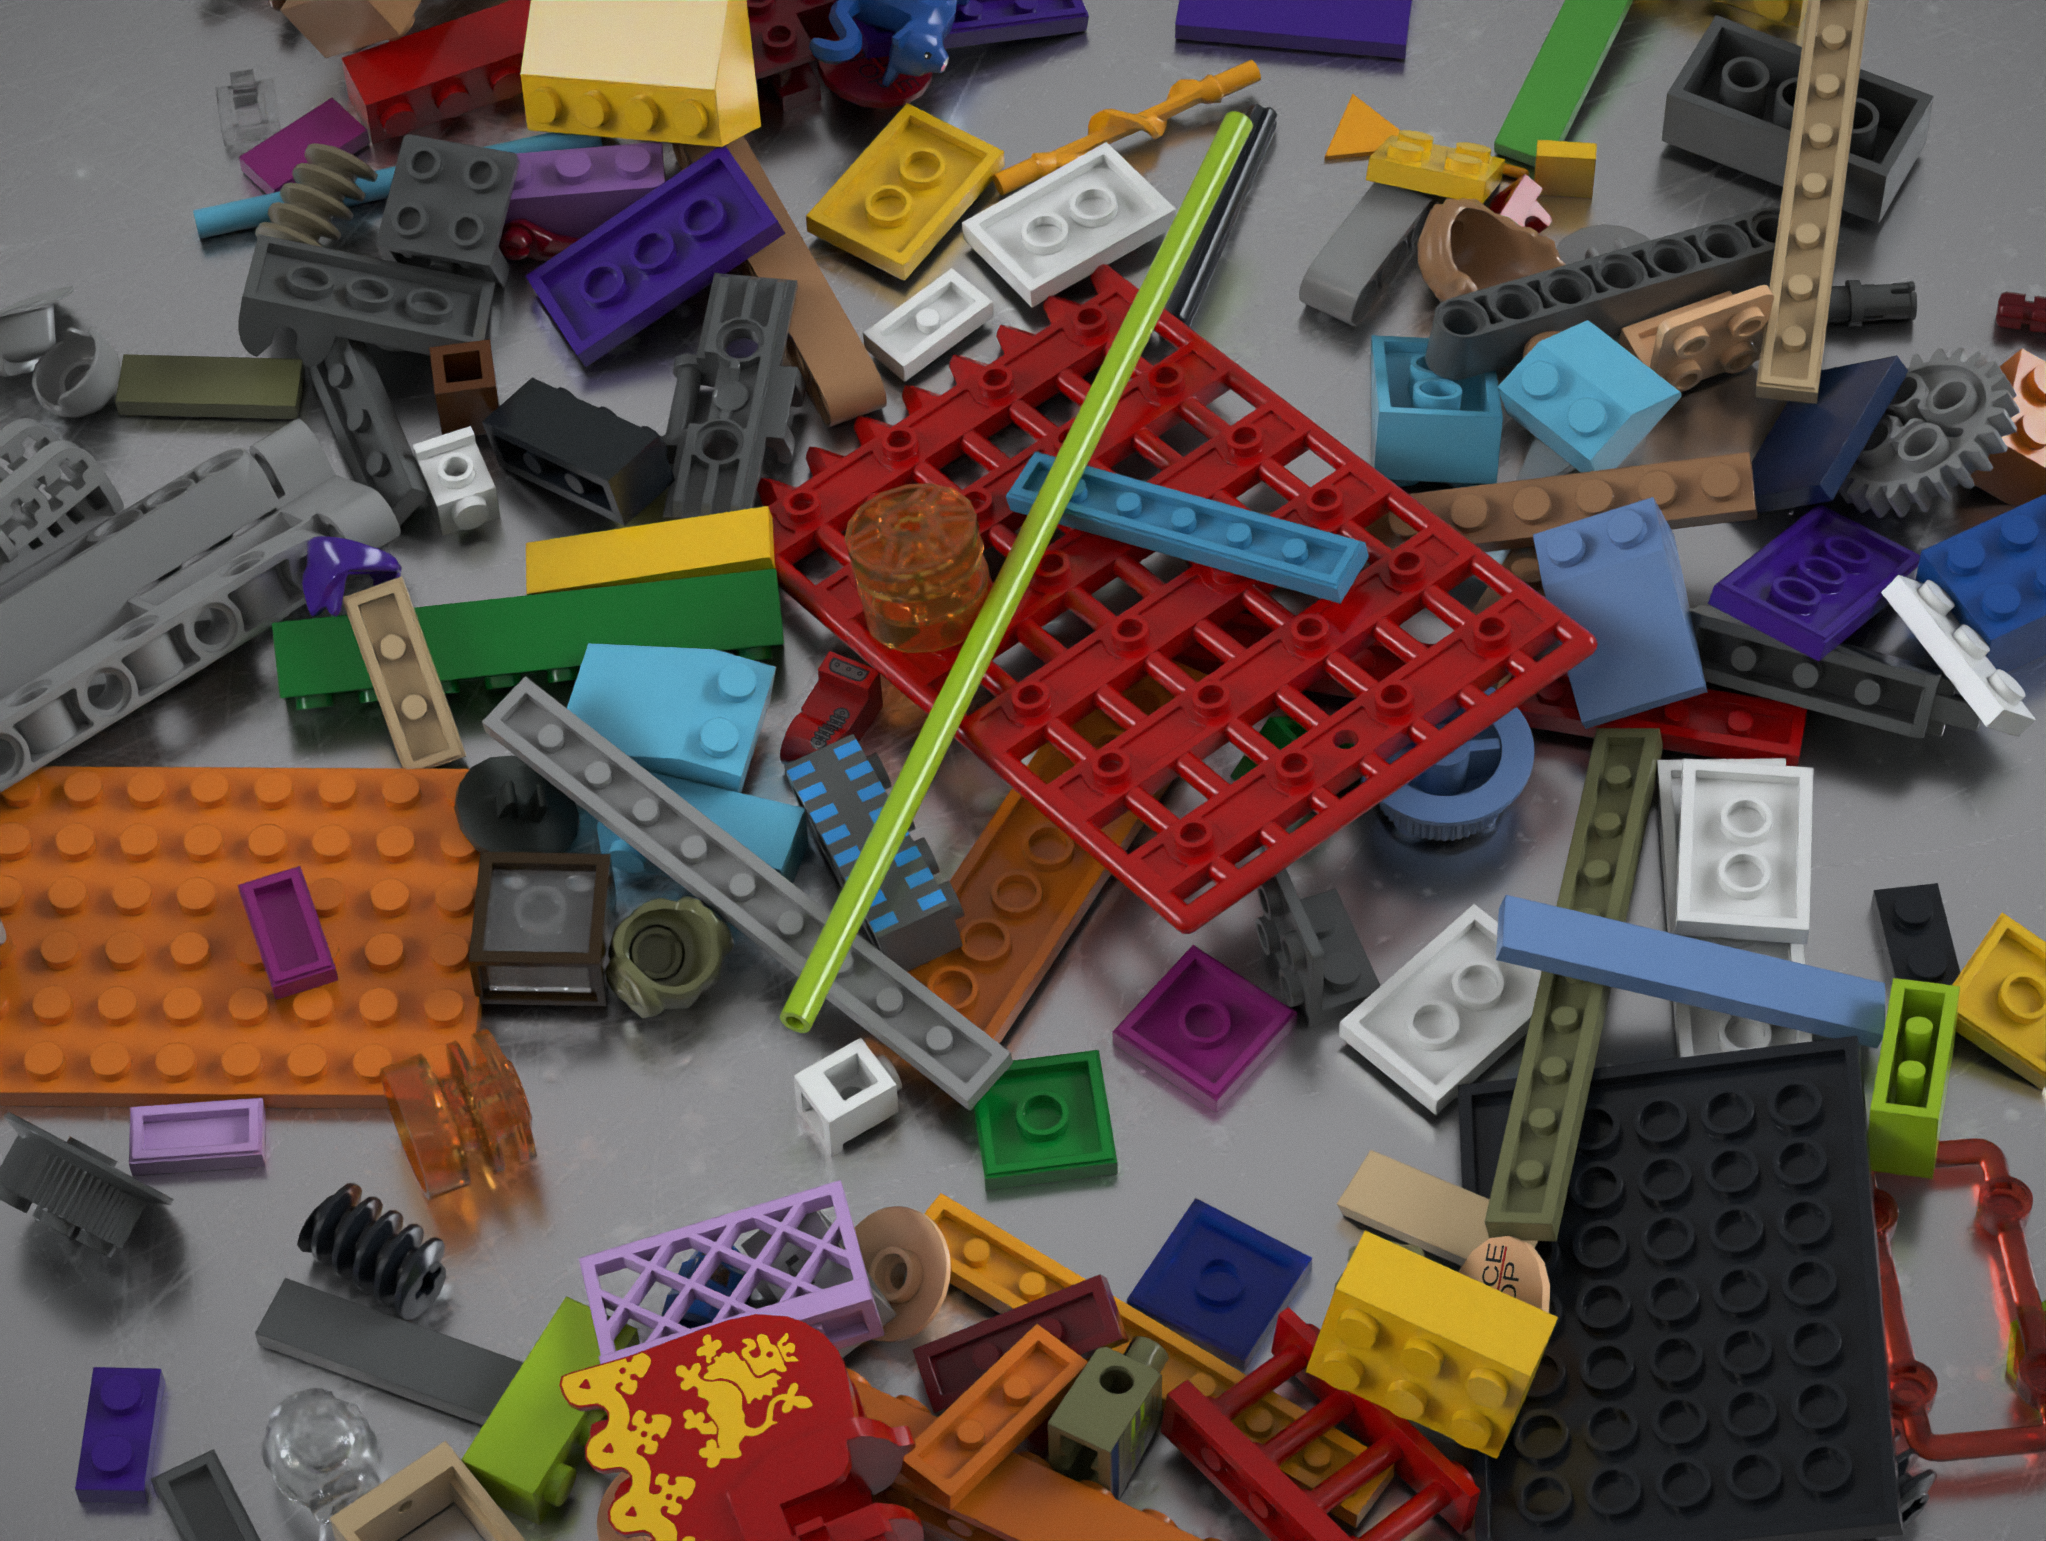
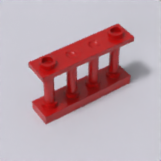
(1268, 1497)

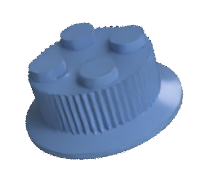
(1467, 785)

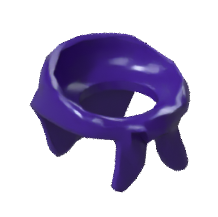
(330, 563)

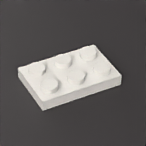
(1069, 224)
(1744, 851)
(1445, 1012)

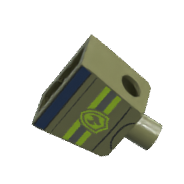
(1109, 1415)

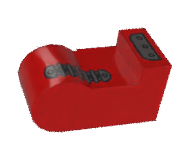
(838, 706)

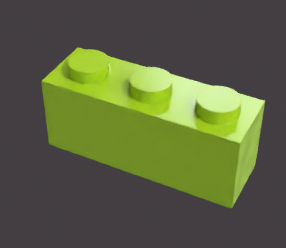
(1912, 1077)
(533, 1435)

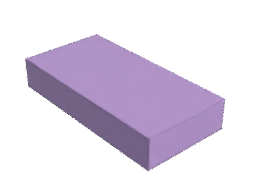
(197, 1136)

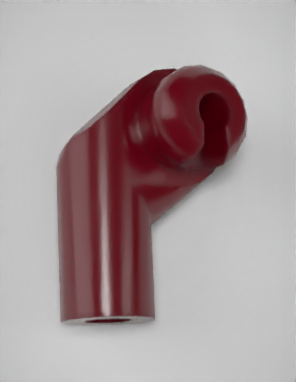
(529, 241)

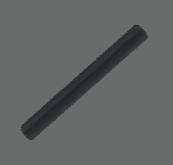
(1209, 247)

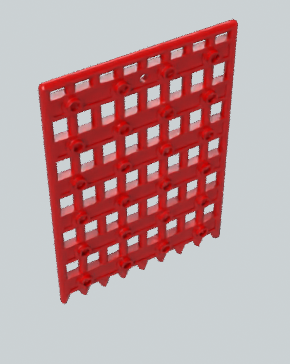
(1182, 612)

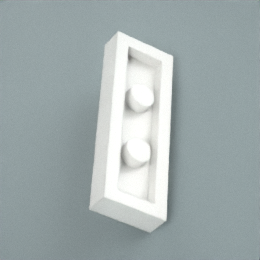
(1960, 654)

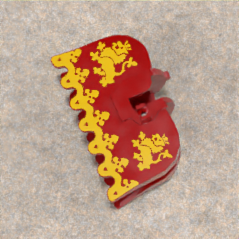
(742, 1439)

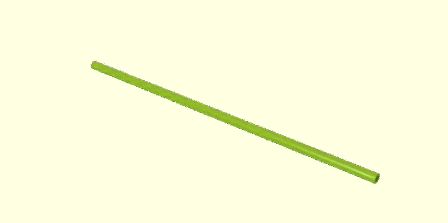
(1012, 580)

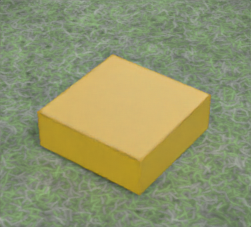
(1565, 168)

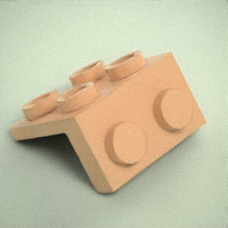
(1702, 337)

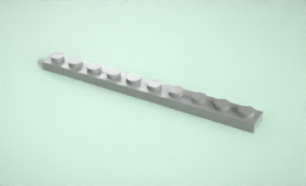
(744, 890)

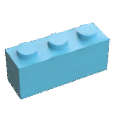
(764, 826)

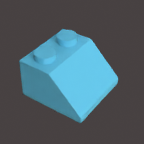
(1586, 397)

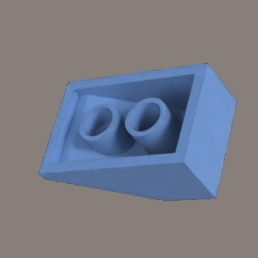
(1628, 589)

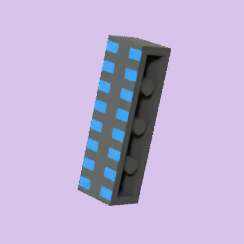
(842, 800)

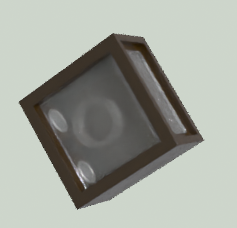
(542, 928)

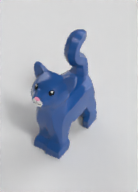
(917, 39)

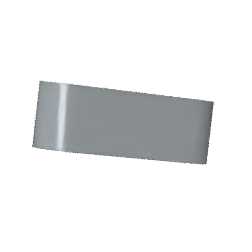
(1366, 252)

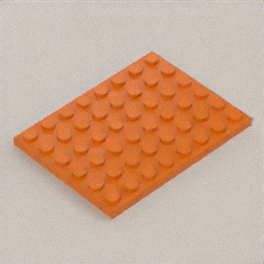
(140, 967)

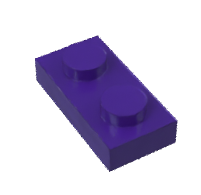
(120, 1435)

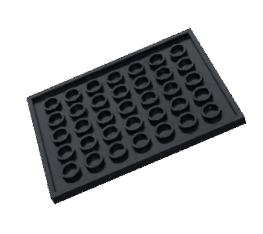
(1710, 1310)

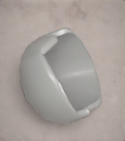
(77, 374)

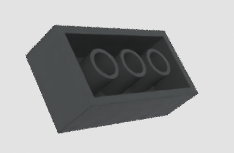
(1739, 106)

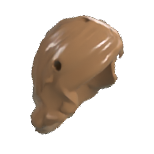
(1474, 248)

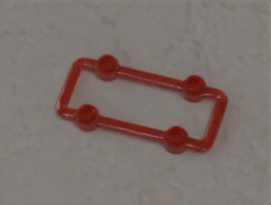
(2003, 1211)

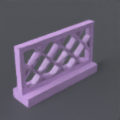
(840, 1312)

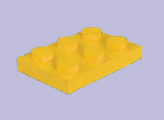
(905, 191)

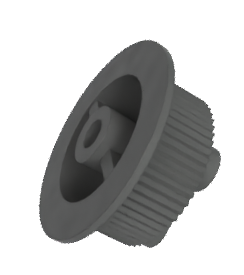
(73, 1187)

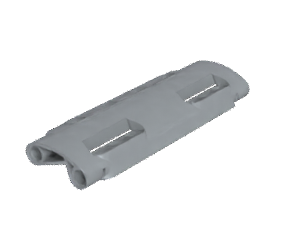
(92, 650)

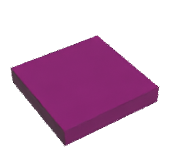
(1204, 1028)

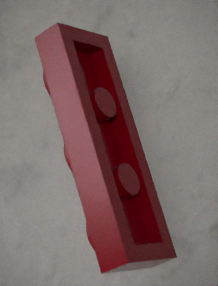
(1078, 1316)

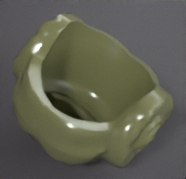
(667, 955)

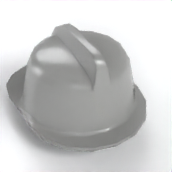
(28, 331)

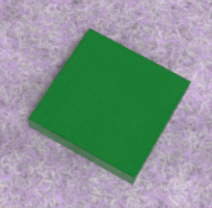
(1046, 1123)

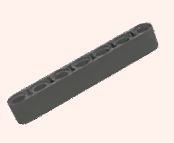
(1610, 290)

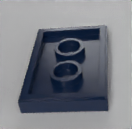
(1820, 442)

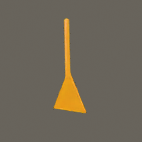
(1365, 130)

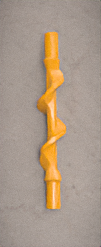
(1114, 125)

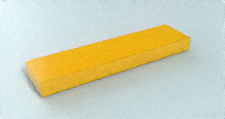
(653, 552)

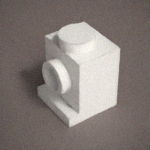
(457, 480)
(847, 1094)

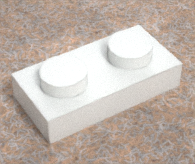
(928, 324)

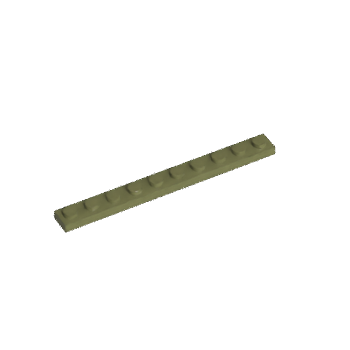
(1567, 1011)

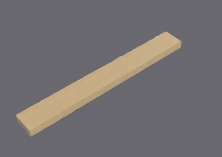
(1812, 200)

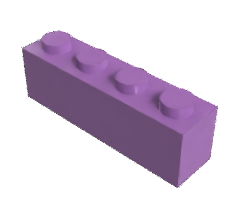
(583, 186)

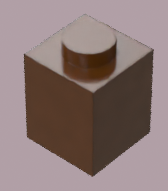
(464, 385)

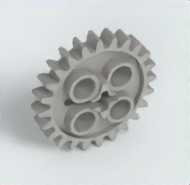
(1933, 434)

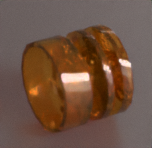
(918, 566)
(458, 1113)

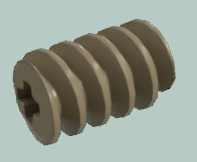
(317, 196)

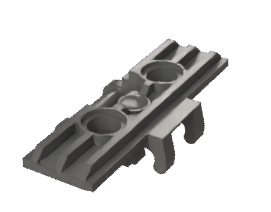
(751, 399)

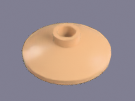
(904, 1241)

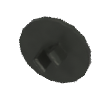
(514, 809)

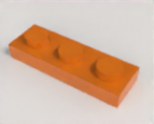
(992, 1417)

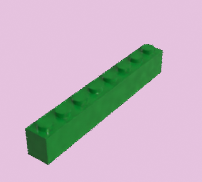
(540, 634)

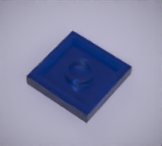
(1220, 1283)

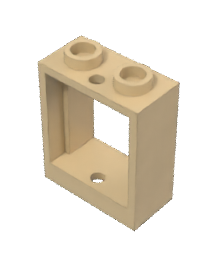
(418, 1495)

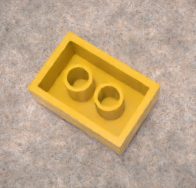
(1430, 1344)

